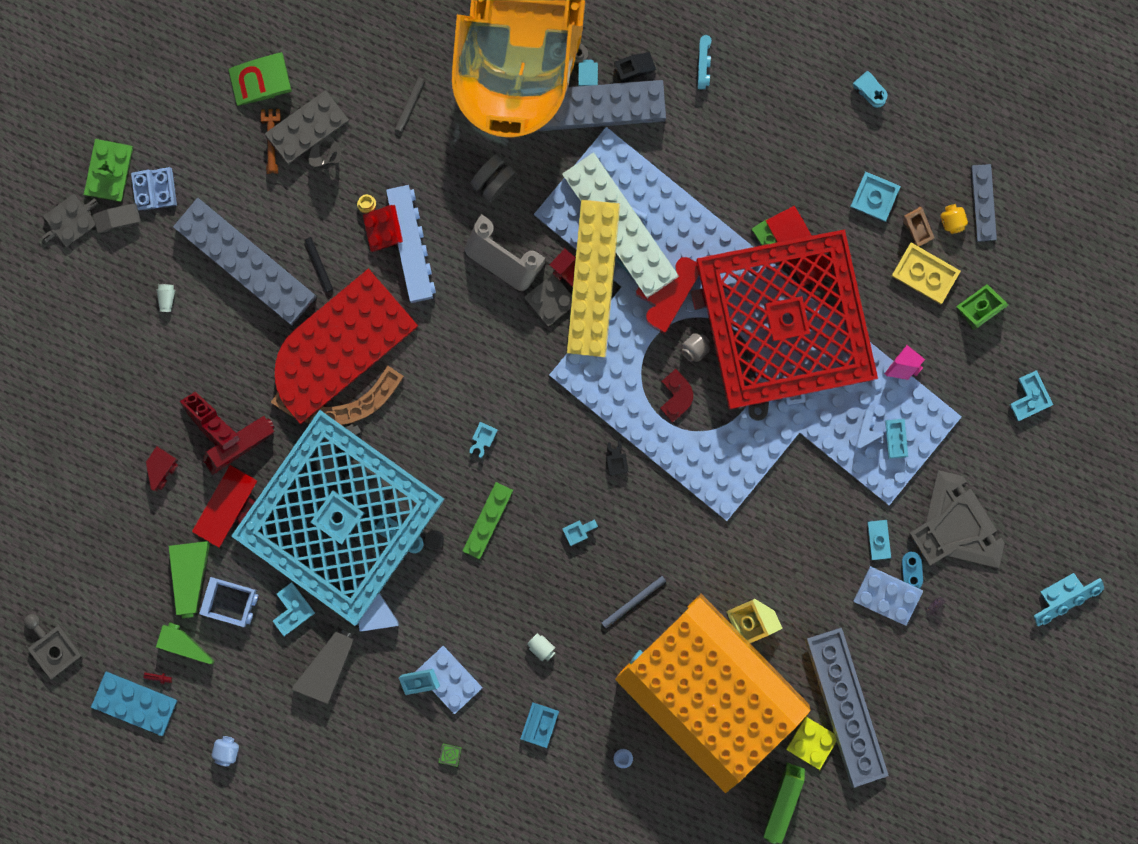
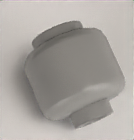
(695, 347)

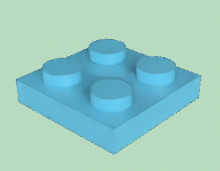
(875, 196)

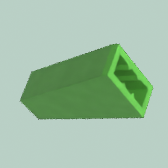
(188, 573)
(784, 803)

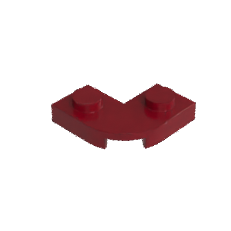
(682, 395)

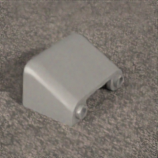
(499, 261)

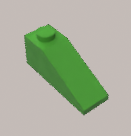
(179, 642)

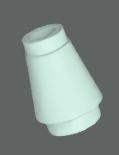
(165, 297)

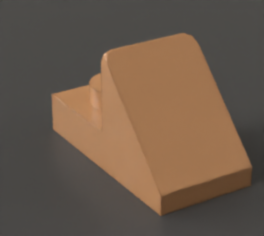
(918, 226)

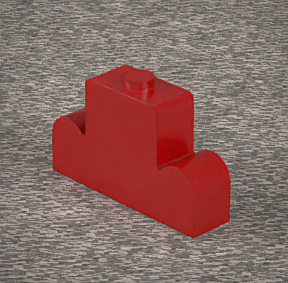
(671, 297)

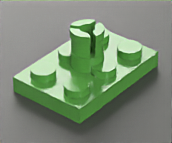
(108, 170)

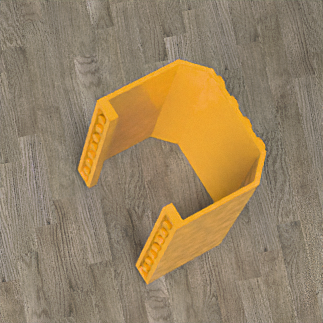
(714, 694)

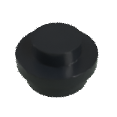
(434, 539)

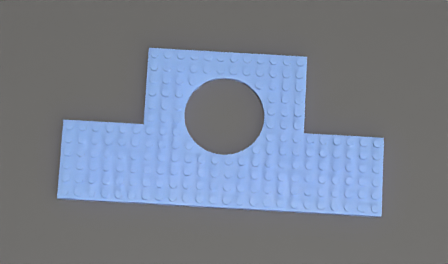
(731, 460)

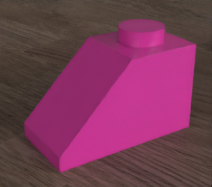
(905, 364)

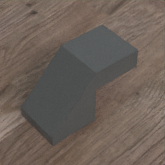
(117, 217)

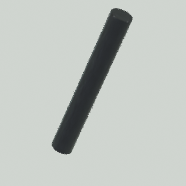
(319, 265)

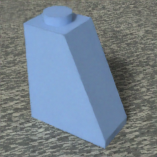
(377, 615)

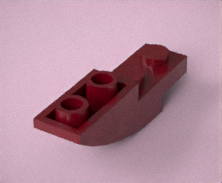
(209, 422)

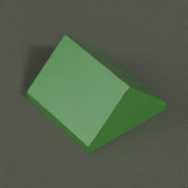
(981, 306)

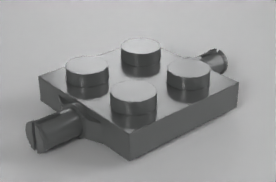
(70, 220)

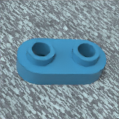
(912, 570)

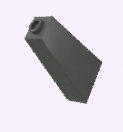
(325, 670)

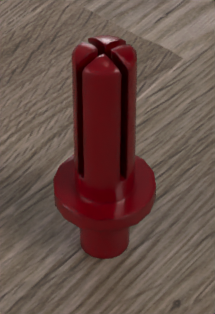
(161, 678)

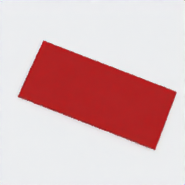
(790, 226)
(224, 506)

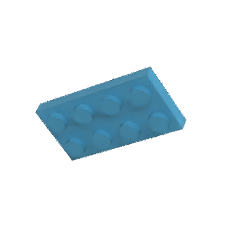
(134, 703)

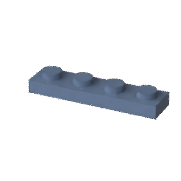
(983, 202)

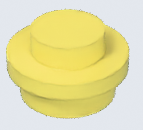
(366, 204)

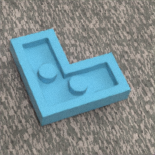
(1035, 399)
(297, 611)

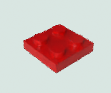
(382, 228)

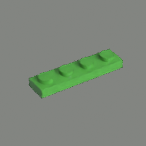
(487, 520)

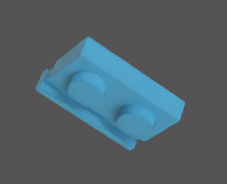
(539, 725)

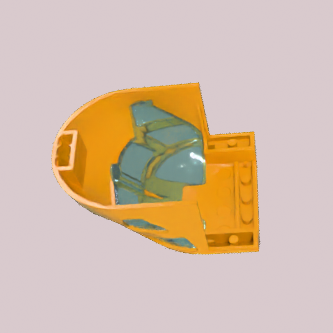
(515, 62)

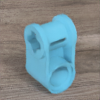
(869, 87)

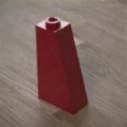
(250, 437)

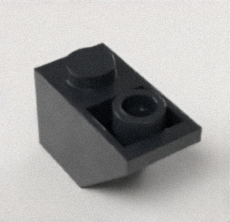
(634, 66)

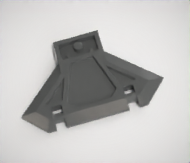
(957, 526)

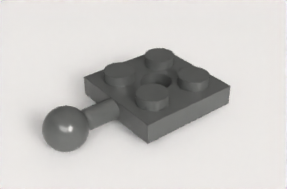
(55, 638)

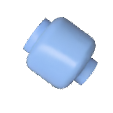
(225, 751)

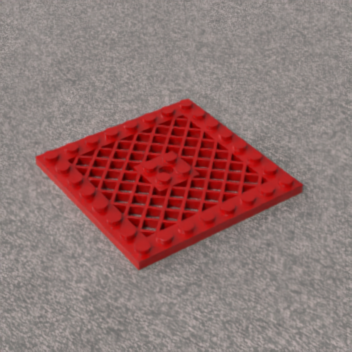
(848, 296)

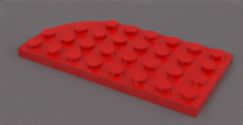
(338, 345)

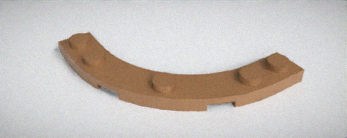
(363, 406)

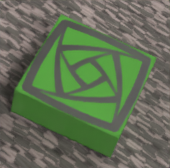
(450, 755)

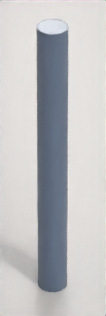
(633, 602)

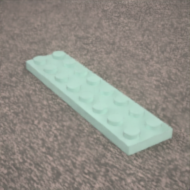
(634, 242)

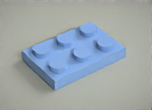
(888, 596)
(455, 681)

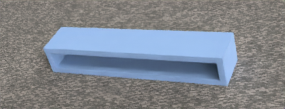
(411, 249)

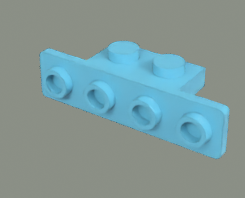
(1064, 596)

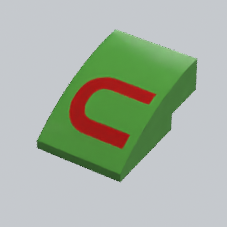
(260, 79)

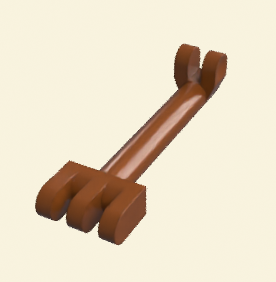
(271, 120)

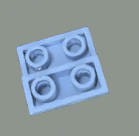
(154, 188)

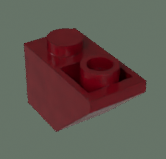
(159, 466)

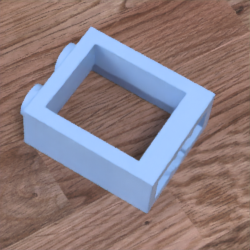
(210, 595)

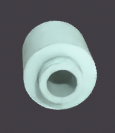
(541, 647)

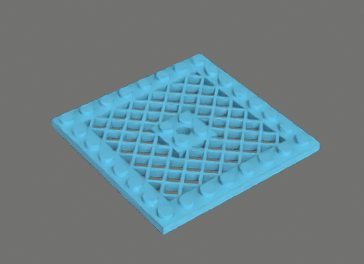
(248, 530)

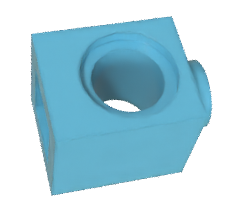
(588, 73)

